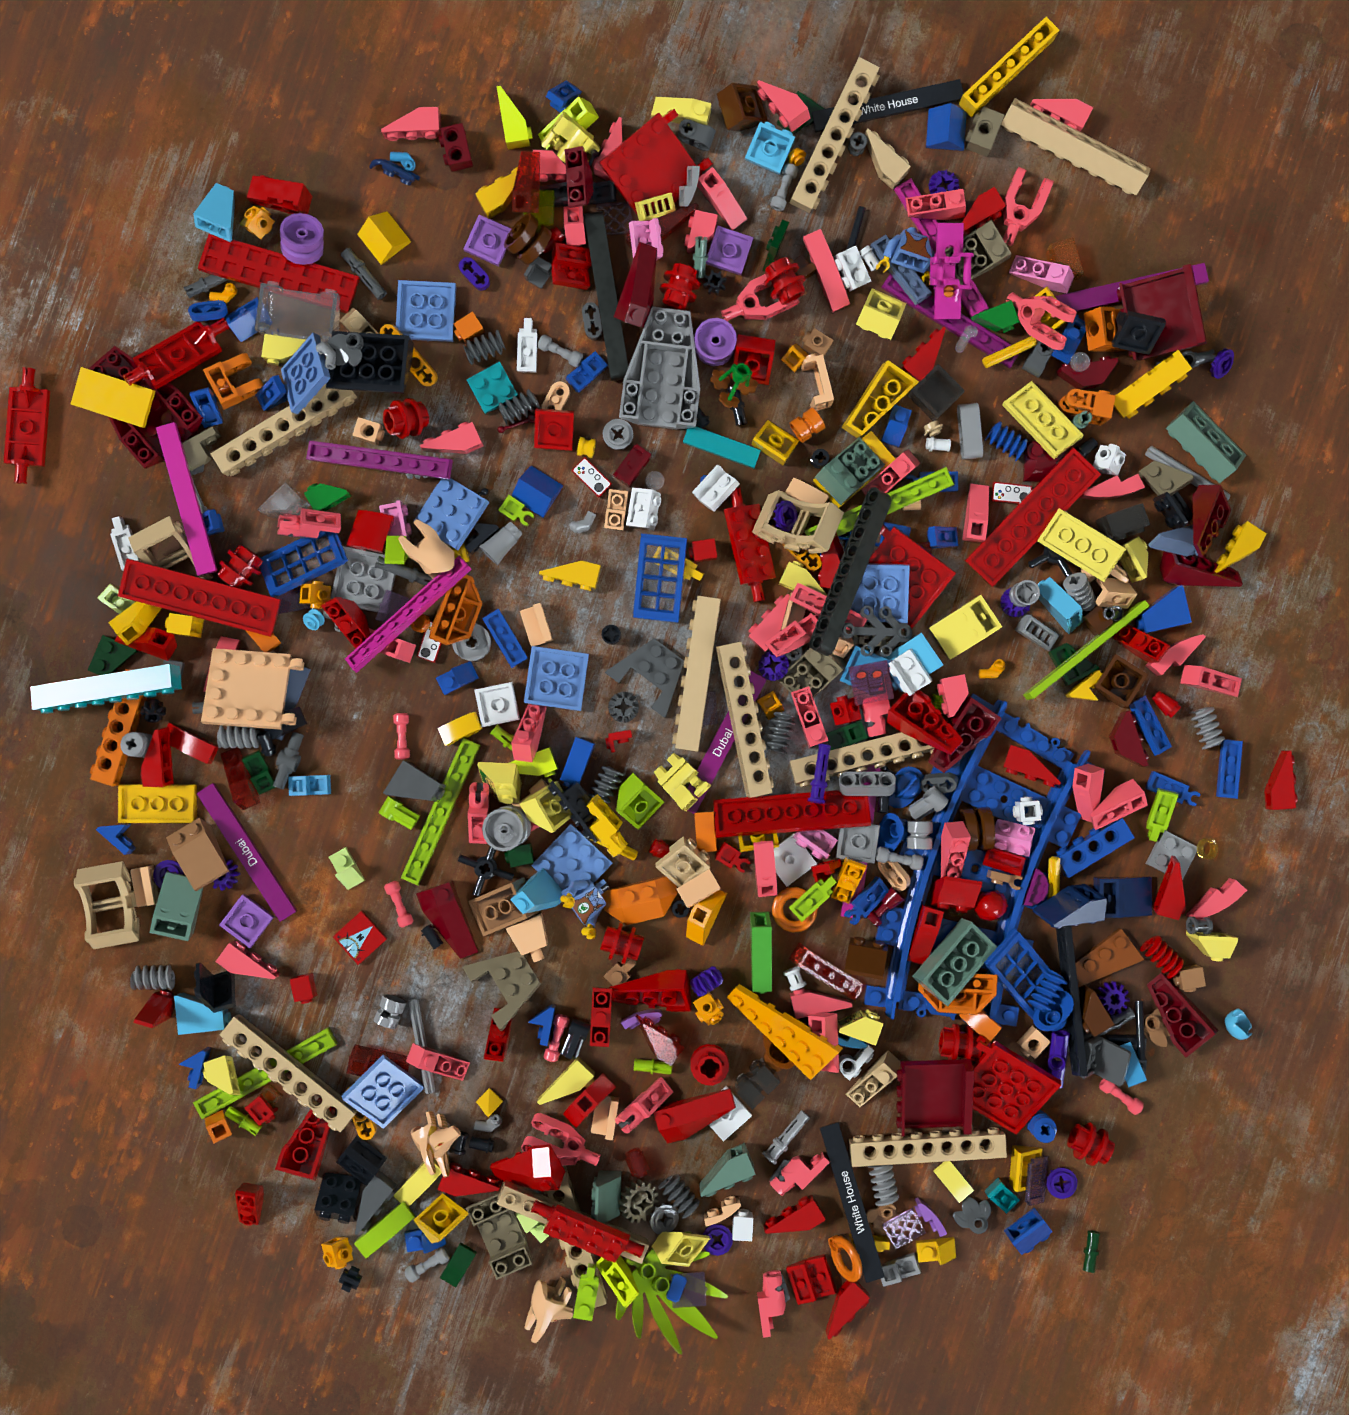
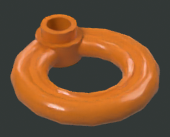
(778, 914)
(839, 1243)

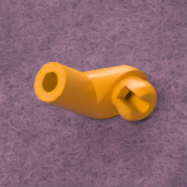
(229, 292)
(994, 671)

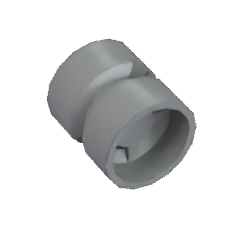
(1024, 593)
(919, 835)
(388, 1005)

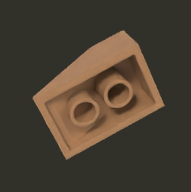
(198, 853)
(496, 910)

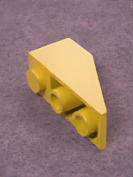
(498, 195)
(1244, 542)
(577, 573)
(134, 621)

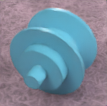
(313, 619)

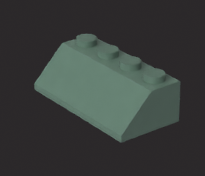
(1206, 442)
(954, 961)

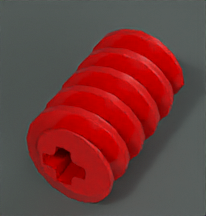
(1164, 955)

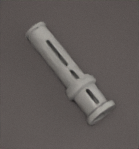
(781, 1143)

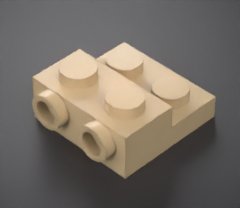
(683, 862)

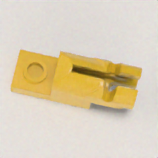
(606, 826)

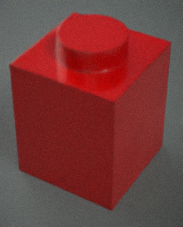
(703, 550)
(303, 988)

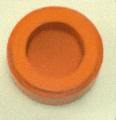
(421, 624)

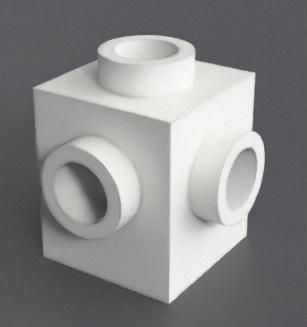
(1109, 459)
(1034, 810)

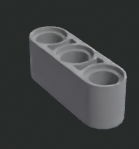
(970, 431)
(876, 779)

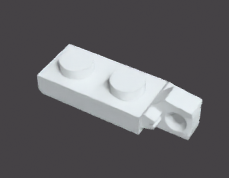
(527, 348)
(121, 542)

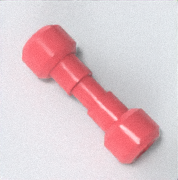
(402, 751)
(404, 918)
(552, 1054)
(1133, 1105)

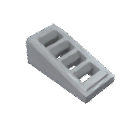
(1026, 626)

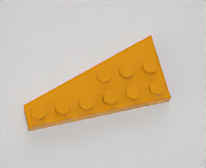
(788, 1034)

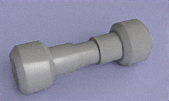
(790, 172)
(574, 358)
(914, 861)
(413, 1272)

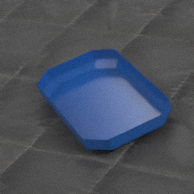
(676, 1287)

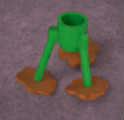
(743, 381)

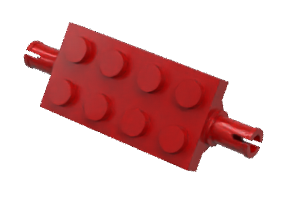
(177, 354)
(26, 426)
(750, 551)
(586, 1232)

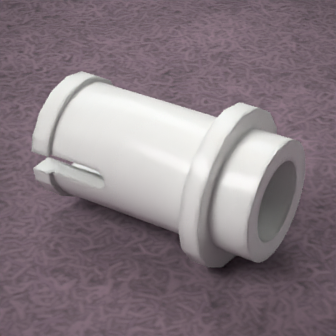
(869, 257)
(938, 444)

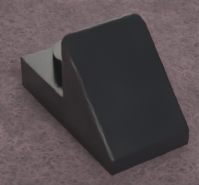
(485, 532)

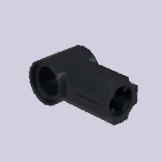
(576, 1035)

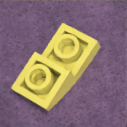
(953, 1180)

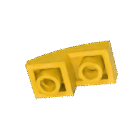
(459, 728)

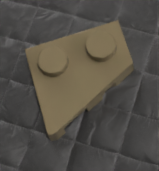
(1164, 478)

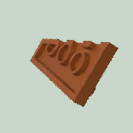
(1106, 958)

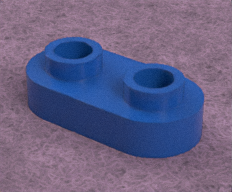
(208, 310)

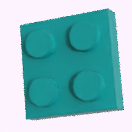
(492, 387)

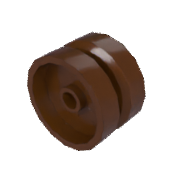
(527, 238)
(980, 827)

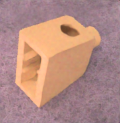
(529, 936)

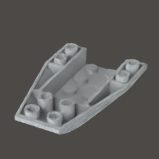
(663, 373)

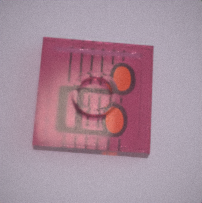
(871, 682)

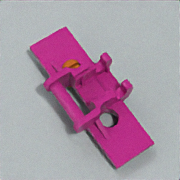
(942, 271)

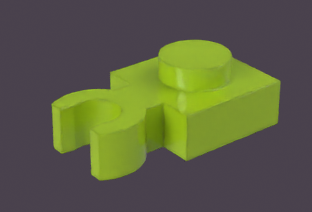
(514, 509)

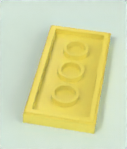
(1042, 420)
(1081, 545)

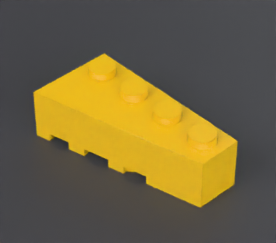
(1150, 384)
(880, 396)

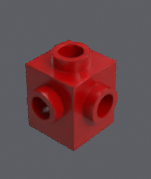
(845, 710)

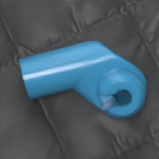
(405, 159)

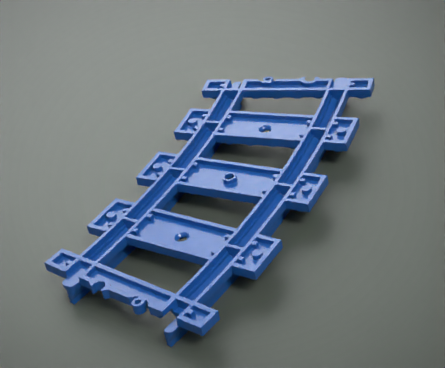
(979, 789)

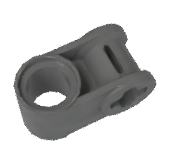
(699, 135)
(1037, 360)

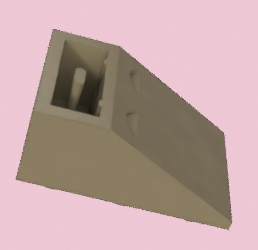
(988, 251)
(813, 671)

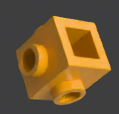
(257, 221)
(315, 594)
(709, 1009)
(337, 1252)

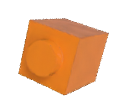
(468, 328)
(218, 1126)

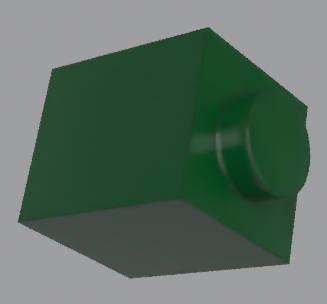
(520, 855)

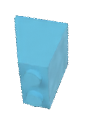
(924, 653)

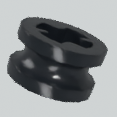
(675, 906)

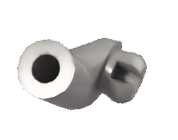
(583, 525)
(490, 1125)

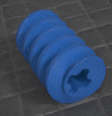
(1007, 440)
(1047, 991)
(1042, 1127)

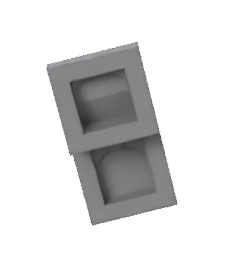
(687, 192)
(900, 1268)

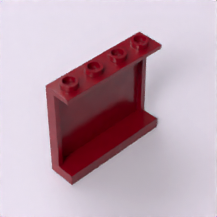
(1173, 299)
(935, 1094)

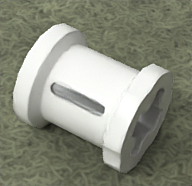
(794, 978)

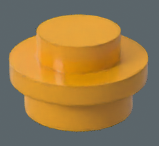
(797, 156)

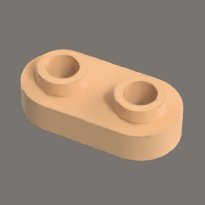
(555, 400)
(895, 875)

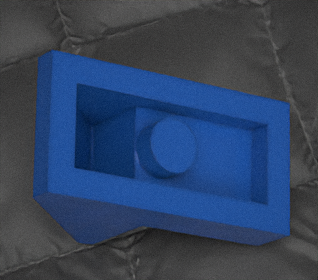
(562, 95)
(272, 393)
(205, 404)
(896, 426)
(213, 522)
(942, 537)
(457, 677)
(114, 834)
(545, 1019)
(196, 1062)
(417, 1241)

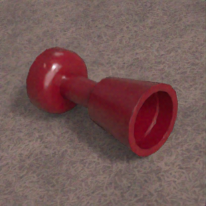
(890, 901)

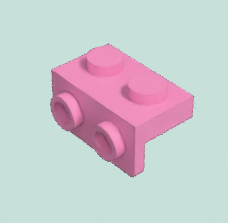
(648, 233)
(400, 525)
(1013, 837)
(817, 841)

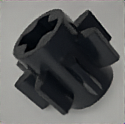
(718, 279)
(153, 710)
(350, 1279)

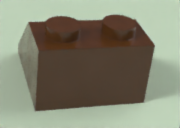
(741, 106)
(1120, 681)
(866, 958)
(1093, 1014)

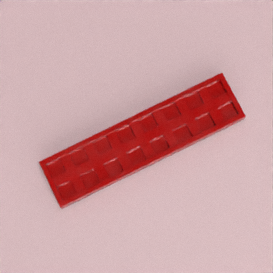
(258, 265)

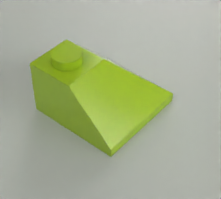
(637, 801)

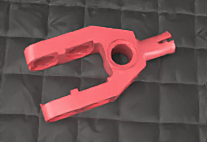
(1028, 215)
(756, 312)
(1030, 314)
(567, 1134)

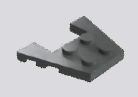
(656, 665)

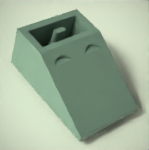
(849, 470)
(176, 908)
(730, 1168)
(605, 1196)

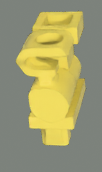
(573, 133)
(677, 777)

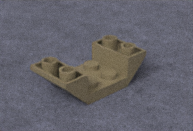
(501, 1236)

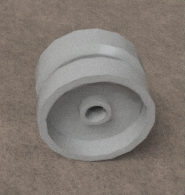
(509, 815)

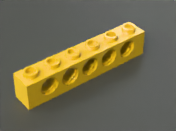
(1008, 67)

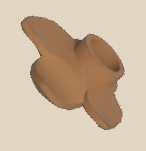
(1158, 1031)
(879, 1216)

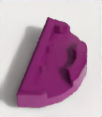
(1037, 888)

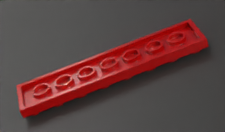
(1031, 516)
(199, 597)
(789, 814)

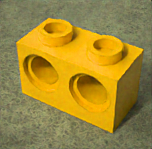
(184, 625)

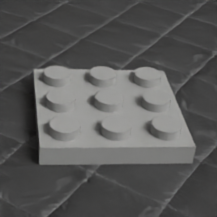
(361, 581)

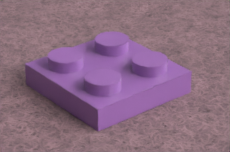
(487, 240)
(729, 250)
(246, 920)

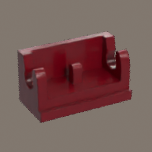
(632, 465)

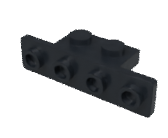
(576, 801)

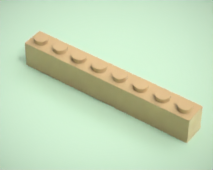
(1075, 147)
(697, 674)

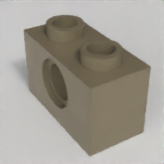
(988, 120)

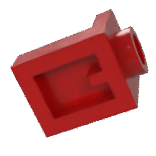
(621, 737)
(823, 869)
(261, 1110)

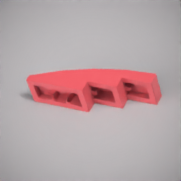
(827, 271)
(814, 602)
(792, 636)

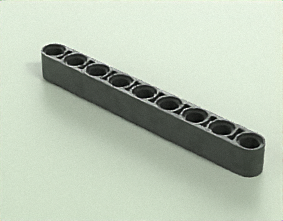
(606, 295)
(850, 571)

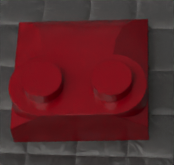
(1037, 462)

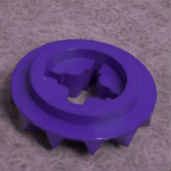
(948, 177)
(1222, 363)
(789, 511)
(1007, 605)
(780, 669)
(162, 867)
(1069, 1186)
(726, 1238)

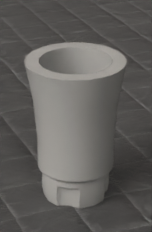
(501, 543)

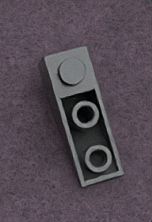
(373, 1196)

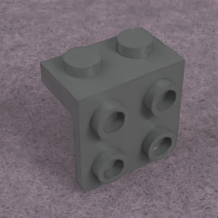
(1106, 1060)

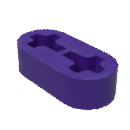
(477, 271)

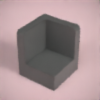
(538, 272)

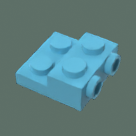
(770, 147)

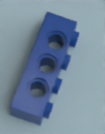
(1120, 835)

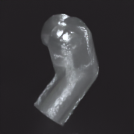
(968, 332)

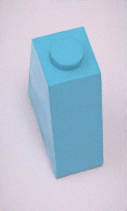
(217, 212)
(1060, 605)
(537, 893)
(195, 1017)

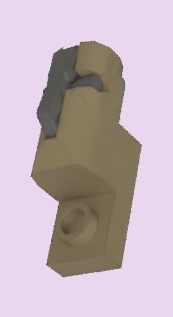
(196, 452)

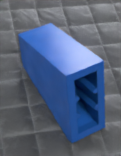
(1165, 612)
(577, 761)

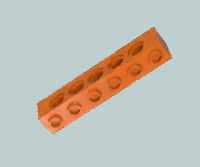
(110, 733)

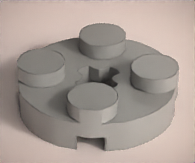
(480, 649)

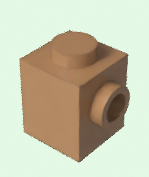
(817, 342)
(1190, 978)

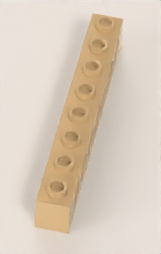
(868, 74)
(224, 455)
(736, 711)
(855, 751)
(299, 1072)
(995, 1149)
(522, 1199)
(573, 1258)

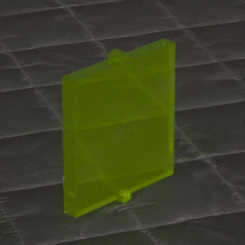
(546, 208)

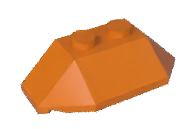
(457, 613)
(640, 900)
(972, 997)

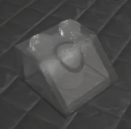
(284, 501)

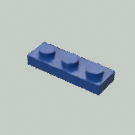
(505, 638)
(1150, 725)
(1229, 769)

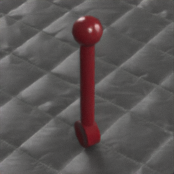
(531, 419)

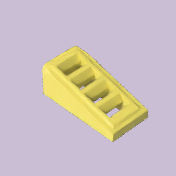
(641, 210)

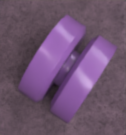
(302, 238)
(717, 330)

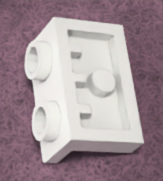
(852, 268)
(715, 488)
(643, 508)
(909, 672)

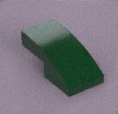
(846, 735)
(259, 771)
(458, 1265)

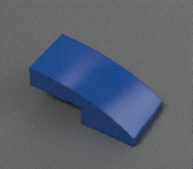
(586, 372)

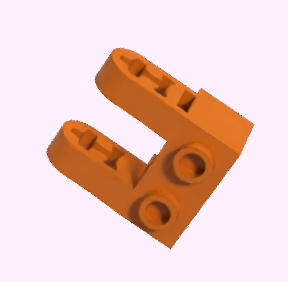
(1101, 329)
(225, 392)
(1098, 403)

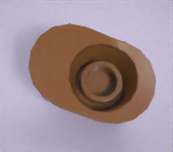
(774, 1057)

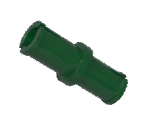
(1091, 1251)

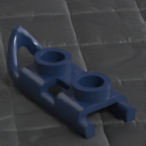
(391, 169)

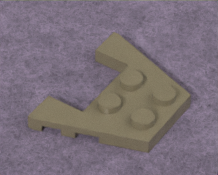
(513, 978)

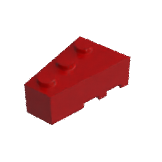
(279, 195)

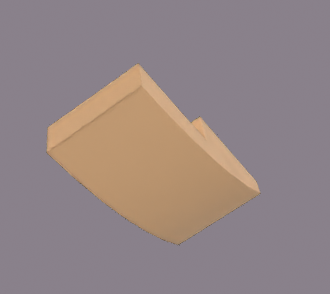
(805, 492)
(616, 509)
(729, 1206)

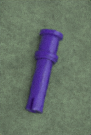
(819, 784)

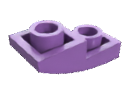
(630, 1021)
(924, 1210)

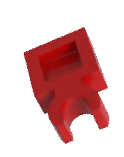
(729, 856)

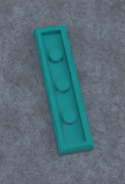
(722, 446)

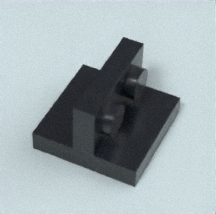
(1137, 331)
(361, 1160)

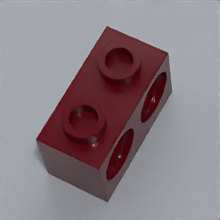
(459, 146)

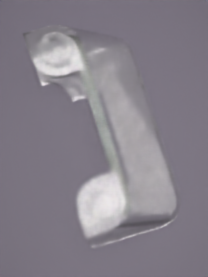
(297, 312)

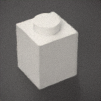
(742, 1225)

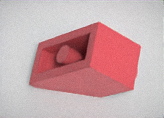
(574, 226)

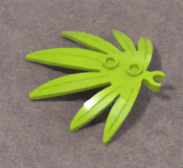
(654, 1280)

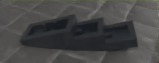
(602, 193)

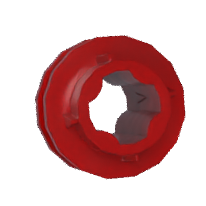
(784, 280)
(679, 286)
(405, 418)
(240, 567)
(622, 943)
(957, 1043)
(713, 1076)
(1090, 1144)

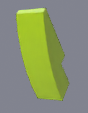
(384, 1229)

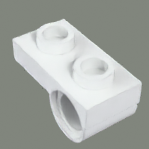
(862, 1056)

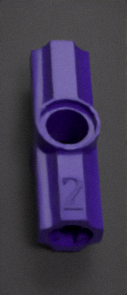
(1058, 1049)

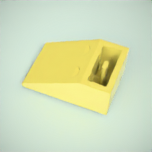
(965, 627)

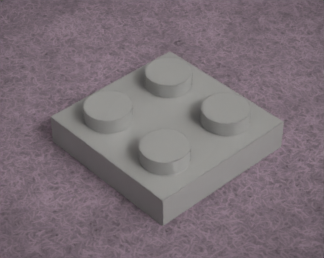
(858, 843)
(1170, 845)

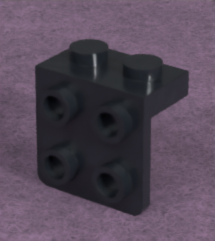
(1173, 509)
(215, 990)
(337, 1198)

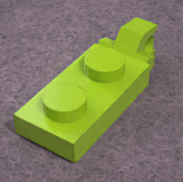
(1161, 813)
(812, 898)
(586, 1294)

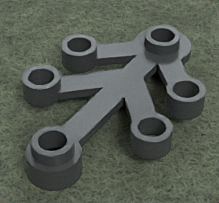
(879, 631)

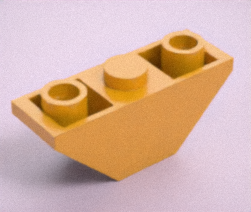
(848, 879)
(703, 917)

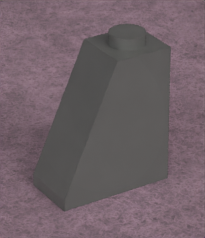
(414, 783)

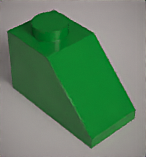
(998, 318)
(325, 497)

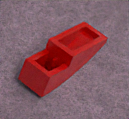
(192, 744)

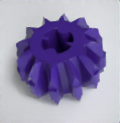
(223, 882)
(706, 981)
(1119, 994)

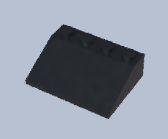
(382, 368)

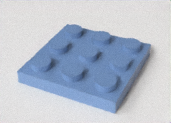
(426, 310)
(304, 374)
(452, 511)
(882, 587)
(556, 678)
(572, 859)
(383, 1091)

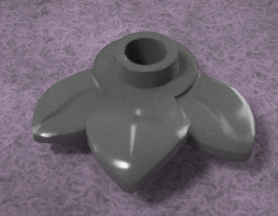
(344, 350)
(971, 1212)

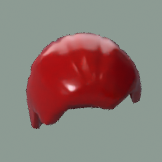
(991, 905)

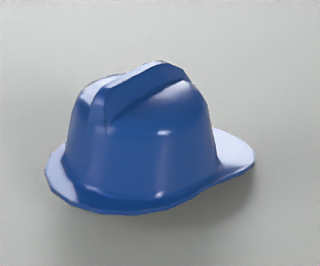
(906, 787)
(892, 831)
(1057, 1018)

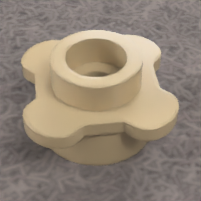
(933, 428)

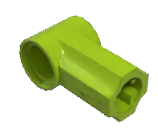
(394, 810)

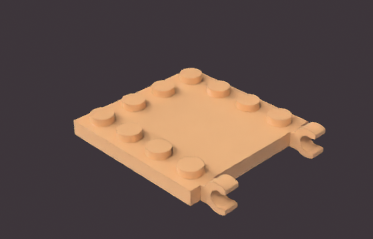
(248, 689)

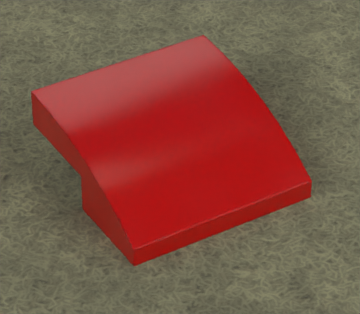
(570, 266)
(370, 531)
(811, 1279)

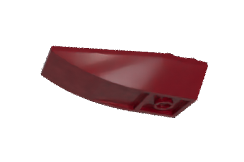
(167, 407)

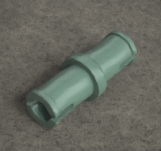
(700, 256)
(1082, 419)

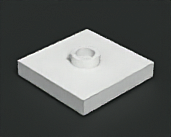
(497, 704)
(791, 860)
(732, 1120)

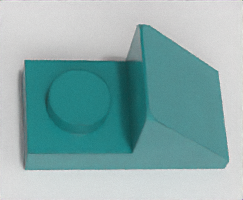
(1001, 1195)

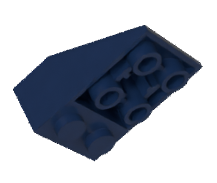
(1125, 895)
(1073, 907)

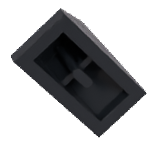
(300, 722)

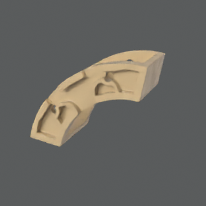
(156, 533)
(816, 543)
(100, 874)

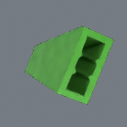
(761, 952)

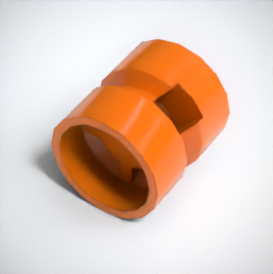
(808, 424)

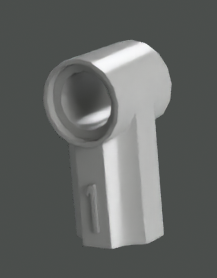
(931, 801)

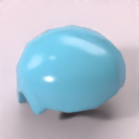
(1238, 1024)

